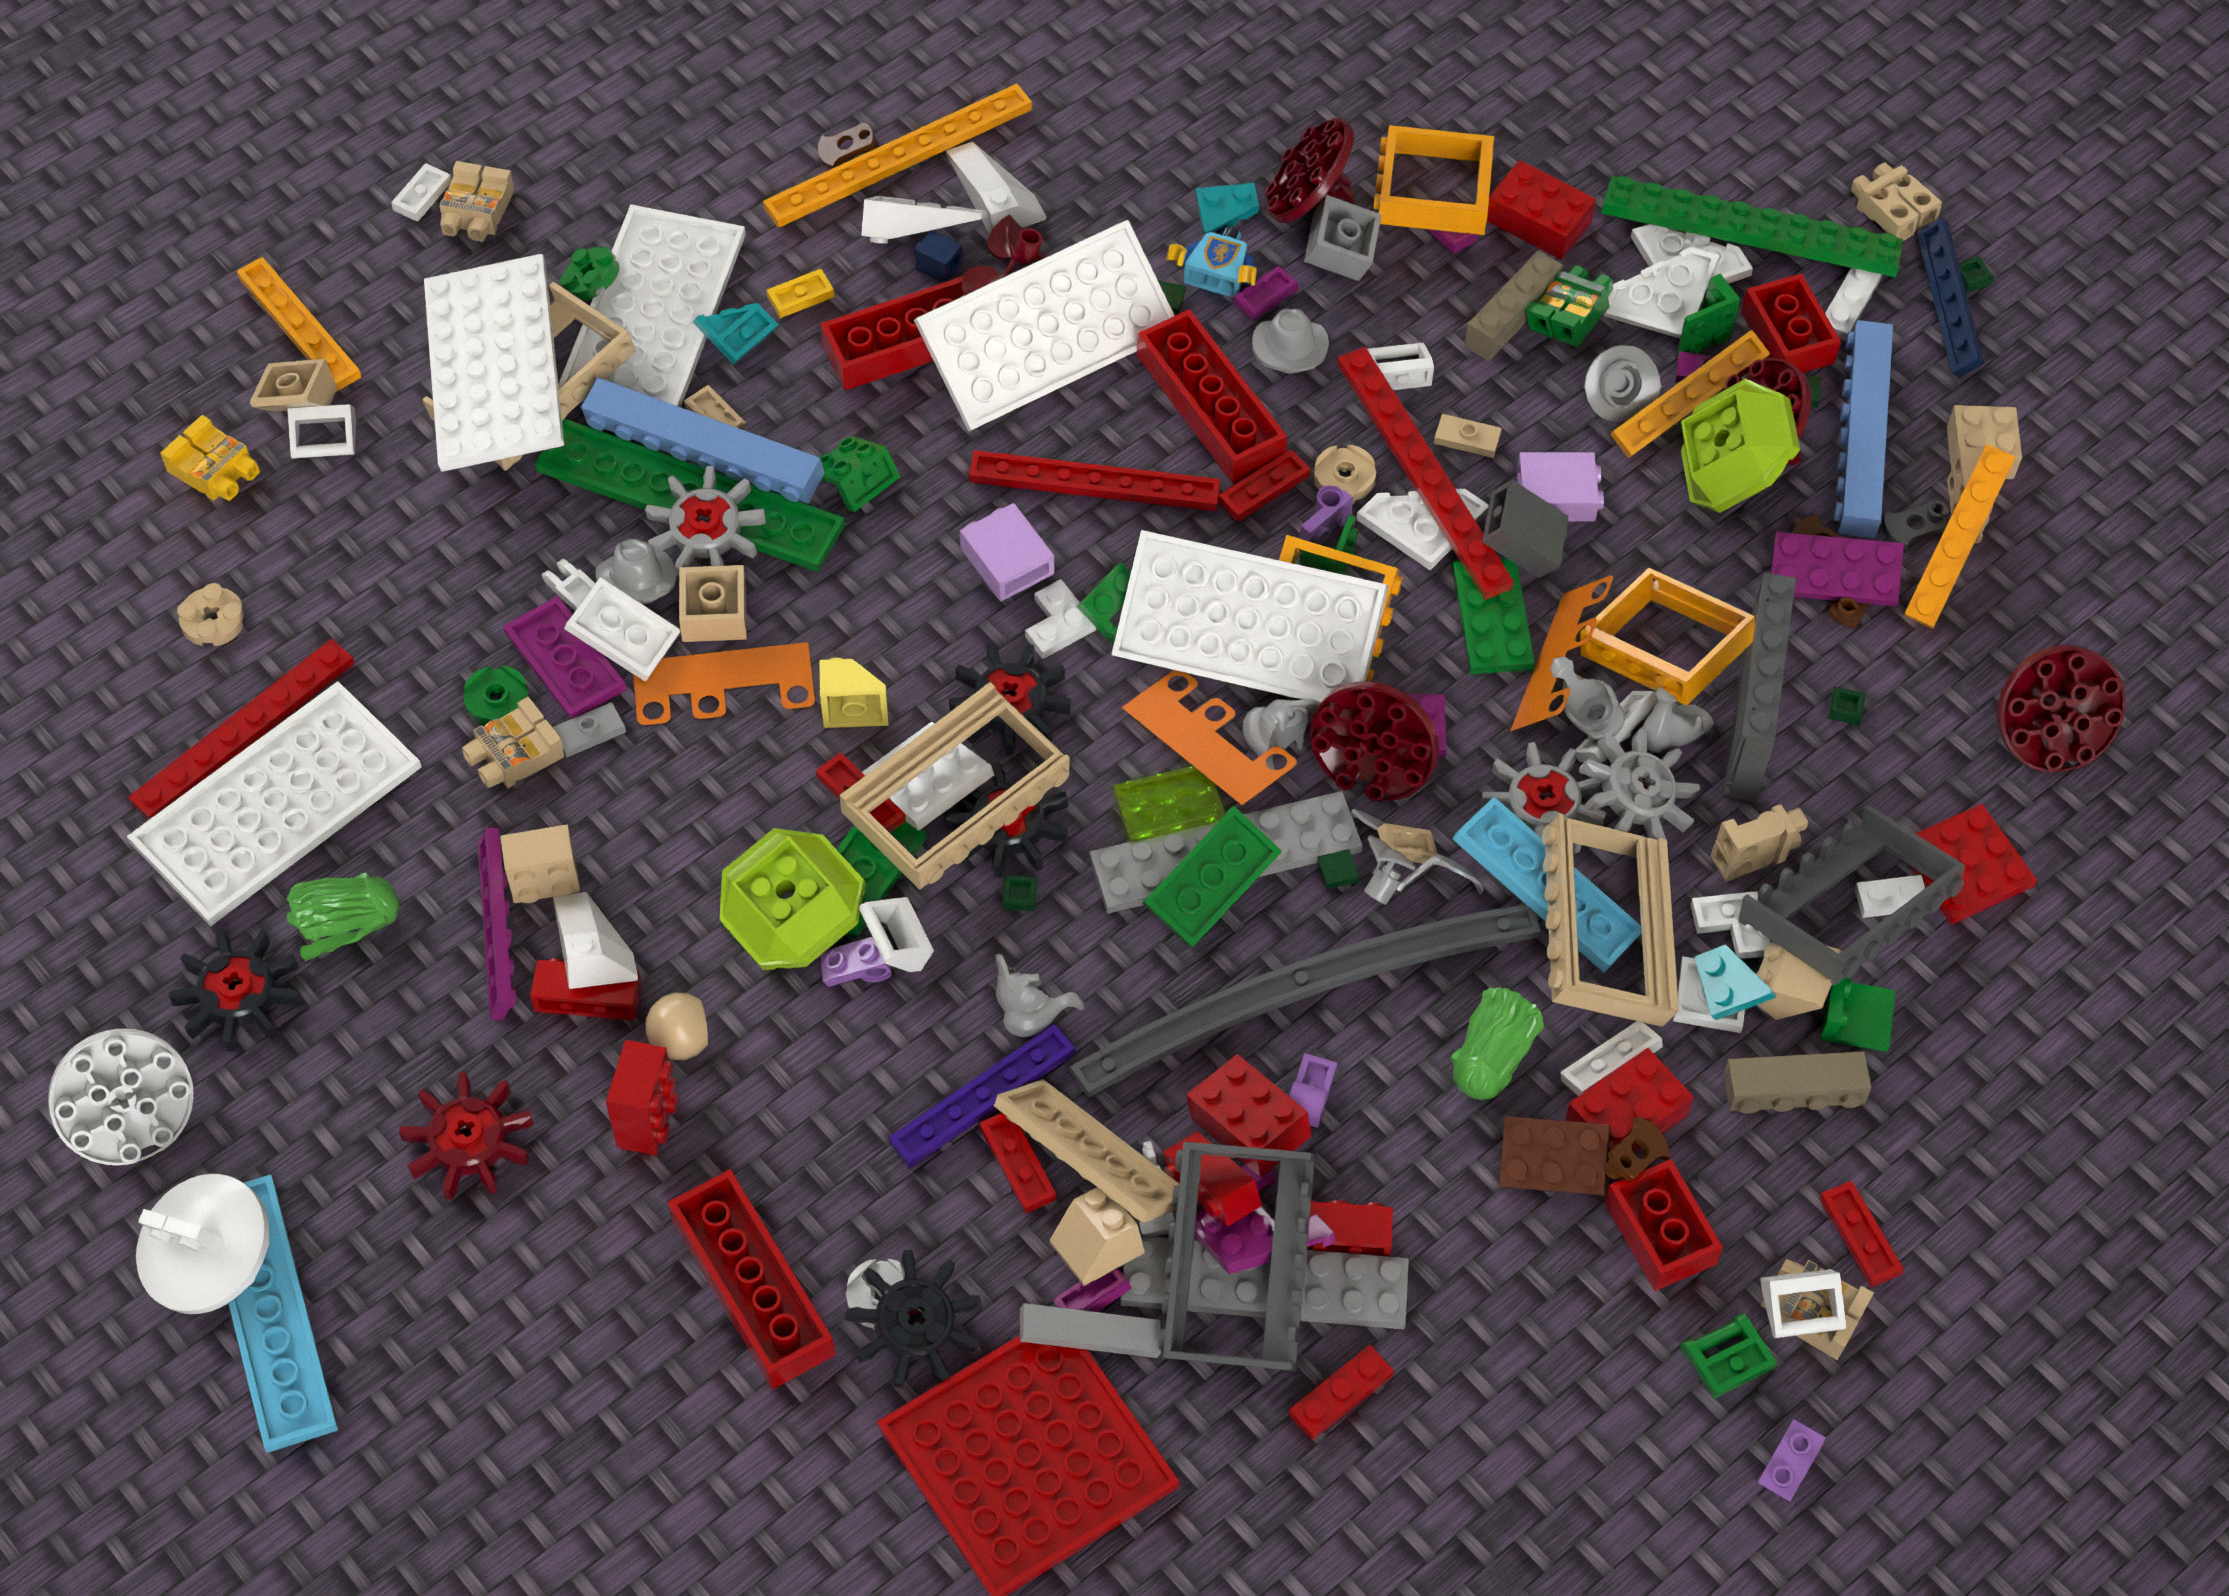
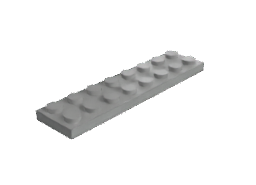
(1300, 829)
(1335, 1290)

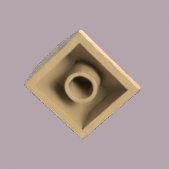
(294, 386)
(1795, 983)
(1096, 1236)

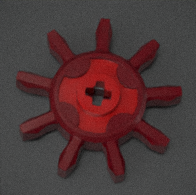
(464, 1154)

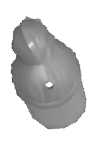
(1591, 702)
(1674, 724)
(1278, 725)
(1024, 1006)

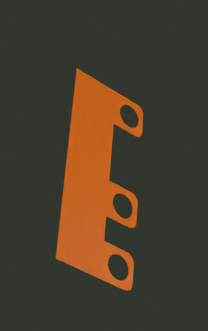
(1557, 643)
(713, 672)
(1199, 744)

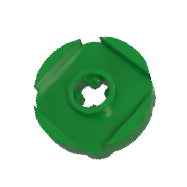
(590, 272)
(483, 683)

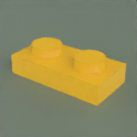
(800, 293)

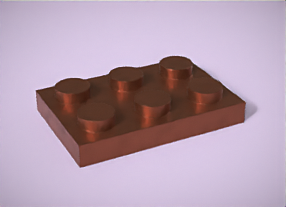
(1555, 1156)

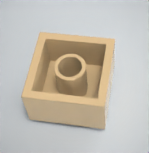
(1985, 425)
(712, 603)
(540, 864)

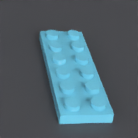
(1516, 859)

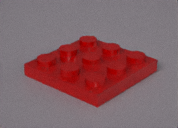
(1991, 862)

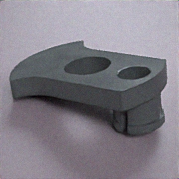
(1930, 515)

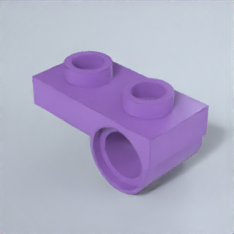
(1331, 511)
(854, 961)
(1313, 1086)
(1791, 1460)

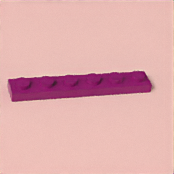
(496, 934)

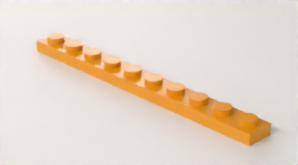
(897, 155)

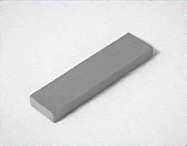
(1089, 1330)

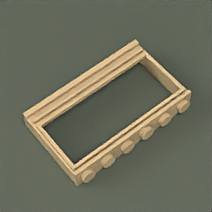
(576, 389)
(927, 750)
(1656, 923)

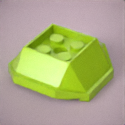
(1737, 444)
(795, 928)

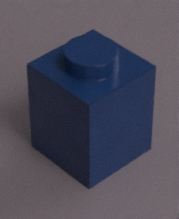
(938, 256)

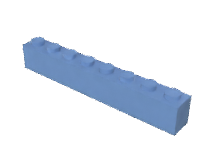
(1864, 429)
(702, 440)

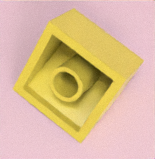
(851, 695)

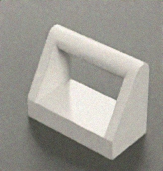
(1405, 373)
(322, 414)
(905, 930)
(1804, 1282)

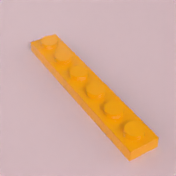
(297, 320)
(1687, 394)
(1959, 536)

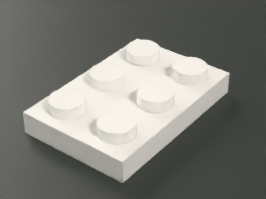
(622, 629)

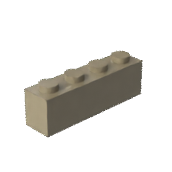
(1506, 310)
(1797, 1082)

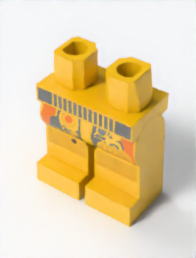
(209, 460)

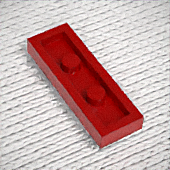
(1264, 485)
(841, 774)
(1018, 1162)
(1861, 1234)
(1341, 1392)

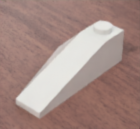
(993, 188)
(898, 217)
(590, 944)

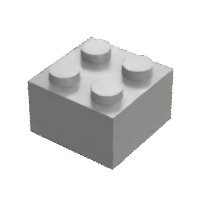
(1342, 238)

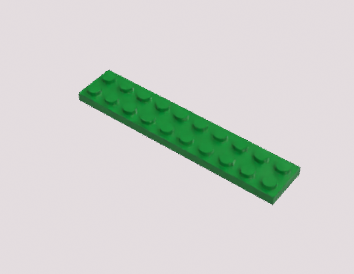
(1753, 226)
(641, 479)

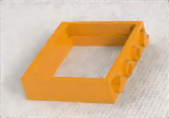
(1431, 213)
(1290, 554)
(1651, 670)

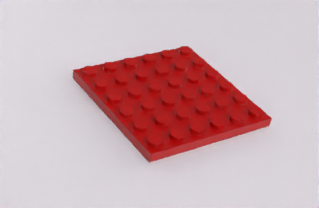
(1027, 1459)

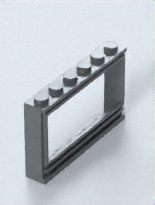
(1760, 689)
(1877, 832)
(1287, 1257)

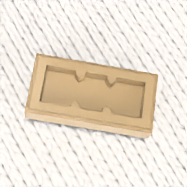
(711, 405)
(1467, 435)
(1411, 842)

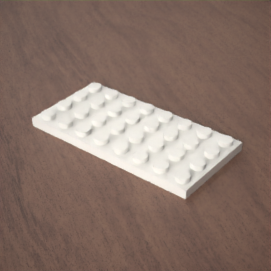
(666, 278)
(1044, 325)
(492, 363)
(1247, 618)
(274, 803)

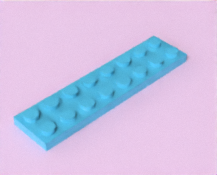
(280, 1342)

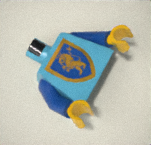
(1216, 262)

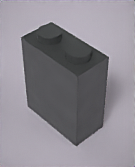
(1525, 529)

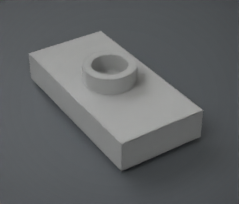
(590, 729)

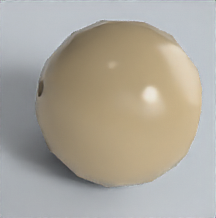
(679, 1025)

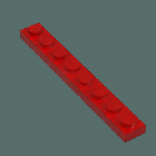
(1094, 480)
(242, 728)

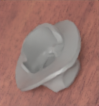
(1290, 342)
(1621, 383)
(639, 571)

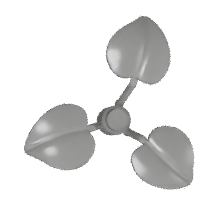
(1386, 879)

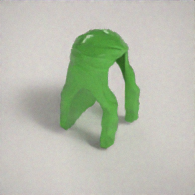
(339, 906)
(1495, 1042)

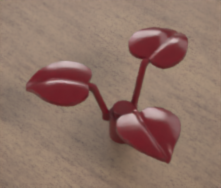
(1005, 242)

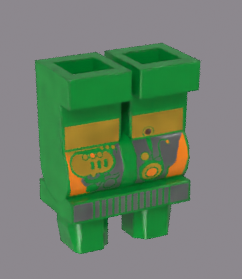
(1570, 304)

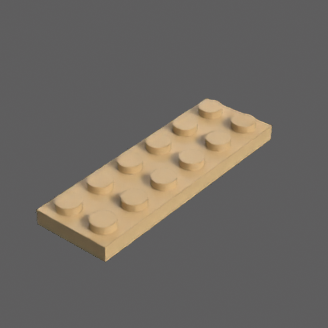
(1090, 1149)

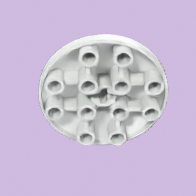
(120, 1096)
(202, 1243)

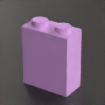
(1563, 481)
(1006, 551)

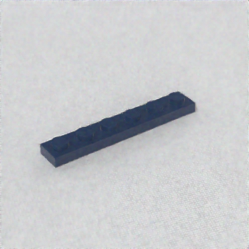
(1950, 297)

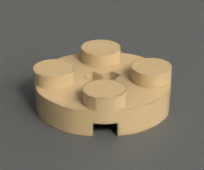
(1351, 458)
(209, 600)

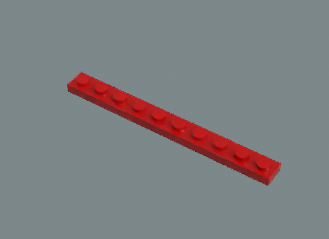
(1425, 473)

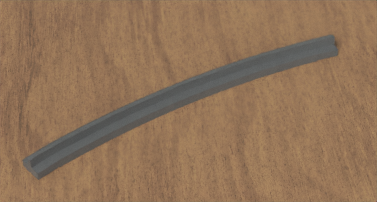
(1299, 982)

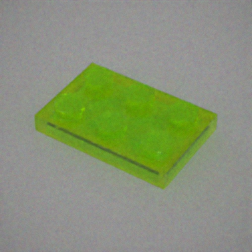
(1167, 803)

